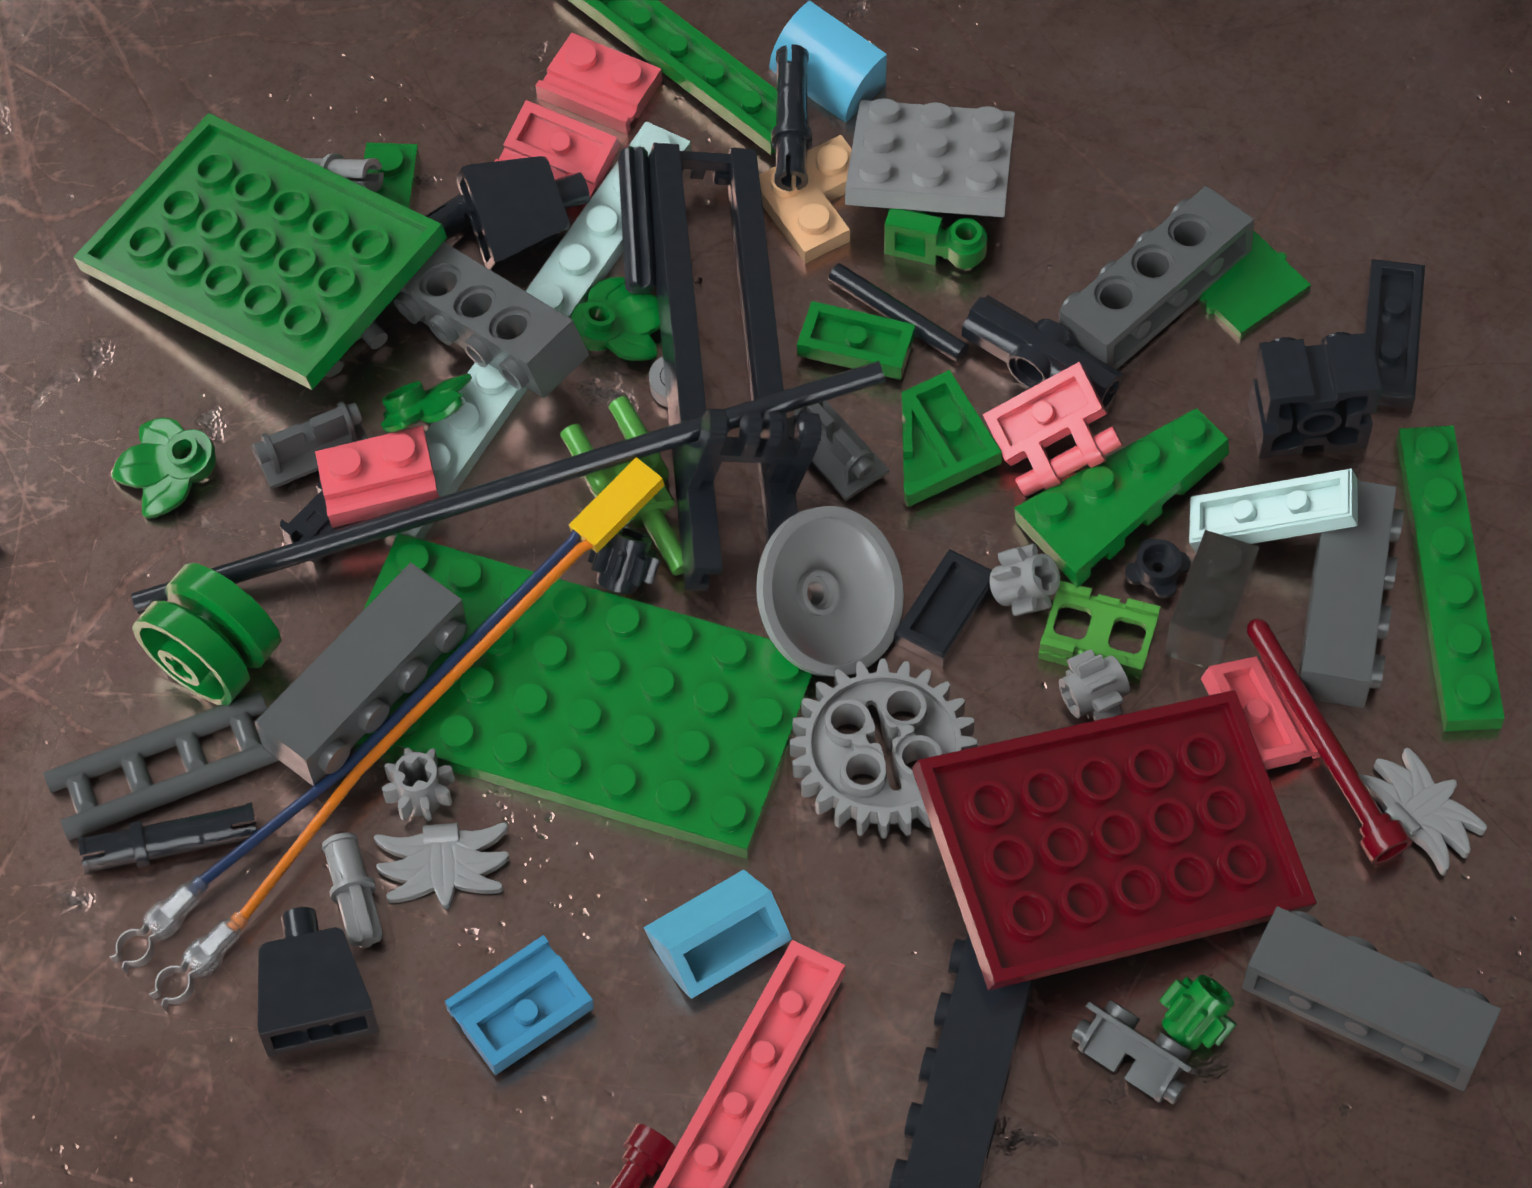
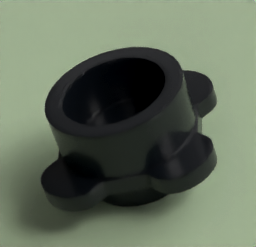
(1158, 553)

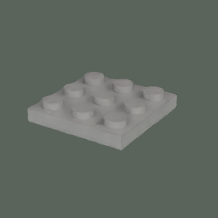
(930, 158)

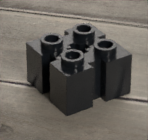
(1314, 394)

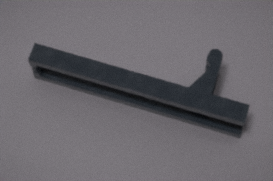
(760, 441)

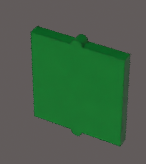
(1254, 288)

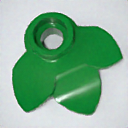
(618, 320)
(413, 404)
(161, 467)

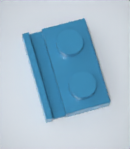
(519, 1005)

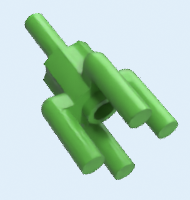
(653, 513)

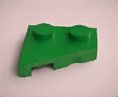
(942, 439)

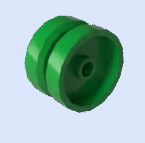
(207, 633)

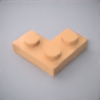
(807, 214)

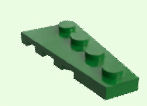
(1105, 503)

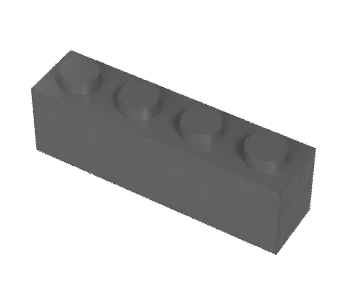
(1346, 601)
(362, 675)
(1371, 997)

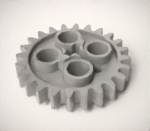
(832, 758)

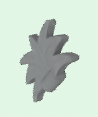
(1424, 807)
(442, 862)

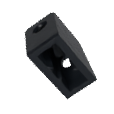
(517, 206)
(310, 987)

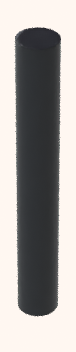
(895, 309)

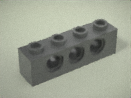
(1158, 277)
(492, 321)

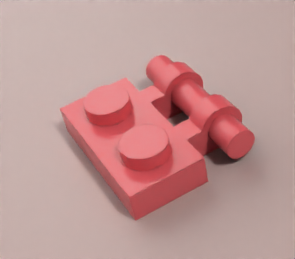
(1044, 416)

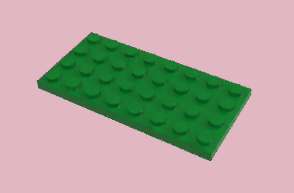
(609, 704)

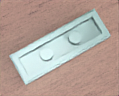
(1277, 509)

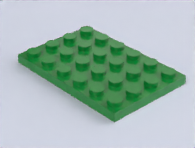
(261, 249)

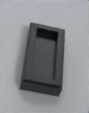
(944, 608)

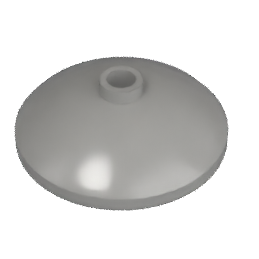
(852, 588)

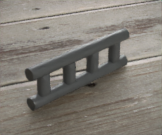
(131, 756)

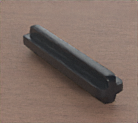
(636, 220)

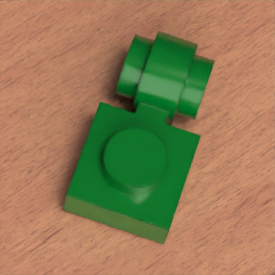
(921, 239)

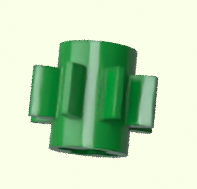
(1197, 1012)

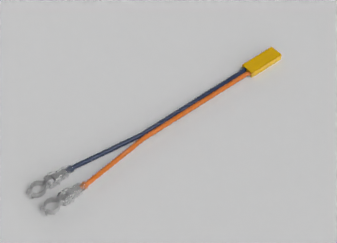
(594, 527)

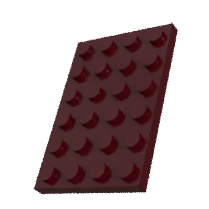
(1111, 838)

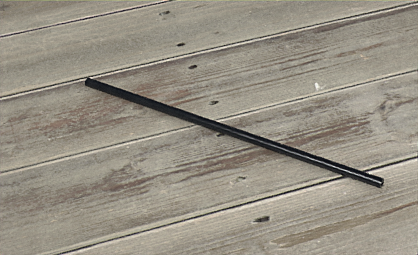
(525, 482)

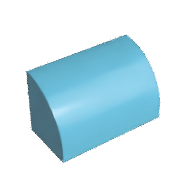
(840, 61)
(718, 933)

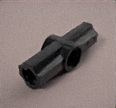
(1033, 348)

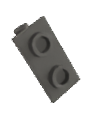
(292, 450)
(841, 453)
(1156, 1063)

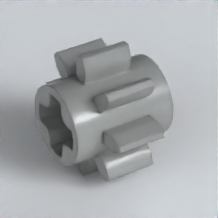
(1024, 579)
(1094, 686)
(415, 770)

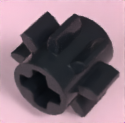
(625, 561)

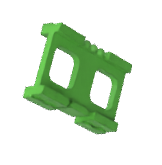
(1104, 614)

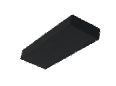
(1395, 327)

